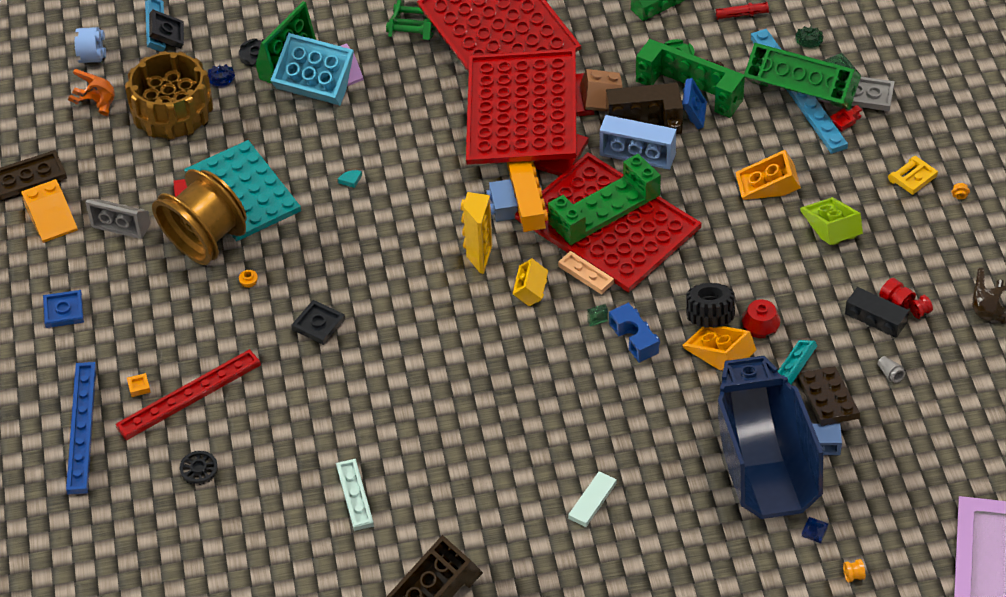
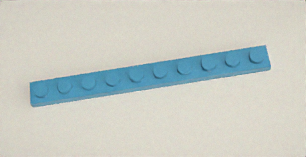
(809, 106)

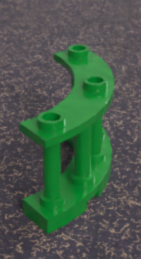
(397, 24)

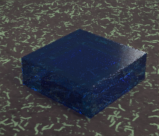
(815, 529)

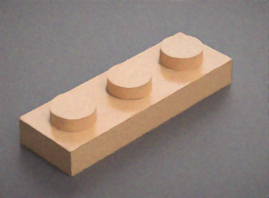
(586, 272)

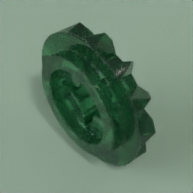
(809, 42)

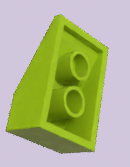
(833, 220)

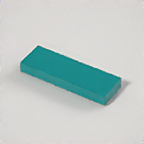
(797, 359)

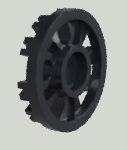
(198, 467)

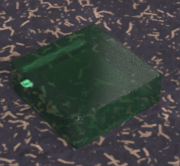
(597, 315)

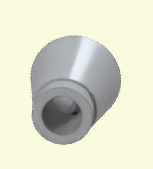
(891, 369)

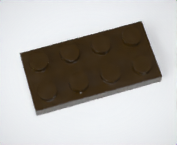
(30, 173)
(828, 396)

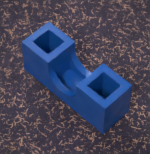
(627, 320)

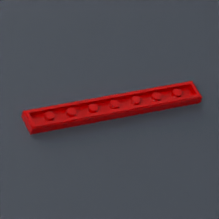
(187, 394)

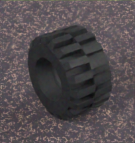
(710, 305)

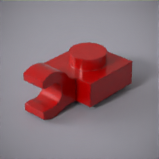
(844, 119)

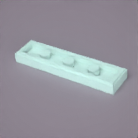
(354, 494)

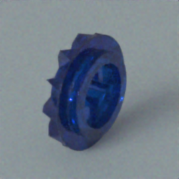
(227, 75)

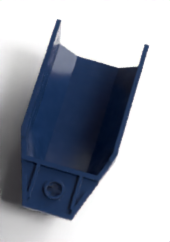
(768, 440)

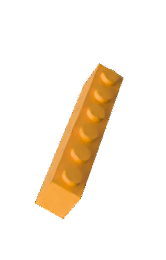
(528, 195)

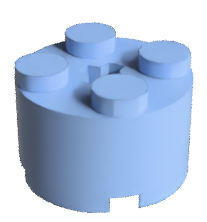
(90, 45)

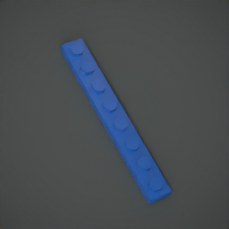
(81, 428)

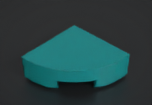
(350, 178)

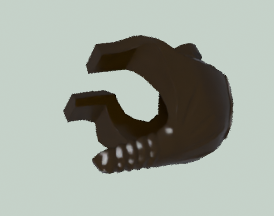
(986, 301)

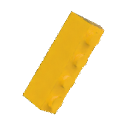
(477, 229)

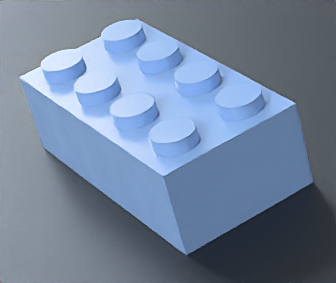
(626, 138)

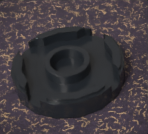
(249, 52)

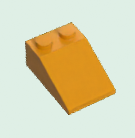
(768, 177)
(49, 211)
(720, 345)

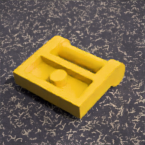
(916, 178)

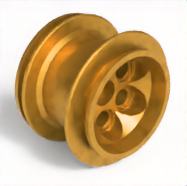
(200, 215)

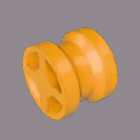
(854, 570)

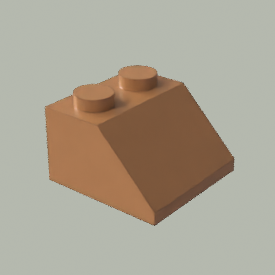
(594, 88)

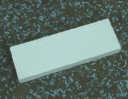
(592, 499)

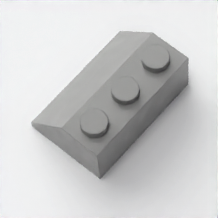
(118, 218)

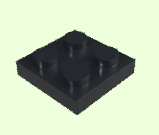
(166, 29)
(318, 322)

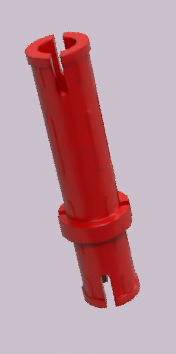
(738, 11)

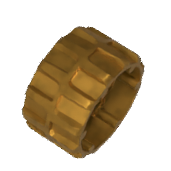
(169, 95)

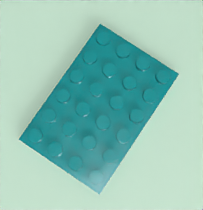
(254, 184)

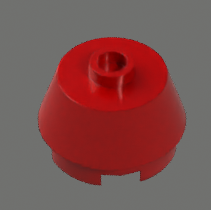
(761, 318)

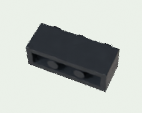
(876, 312)

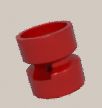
(896, 293)

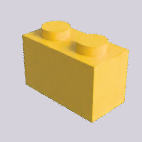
(530, 282)

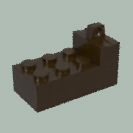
(648, 104)
(438, 573)

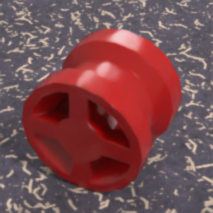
(921, 306)

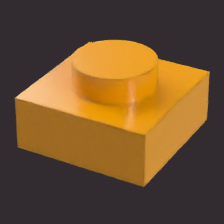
(138, 385)

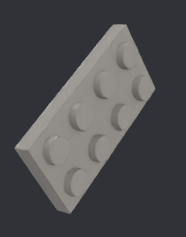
(872, 94)

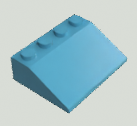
(313, 69)

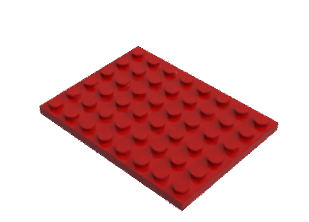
(497, 26)
(521, 107)
(628, 246)

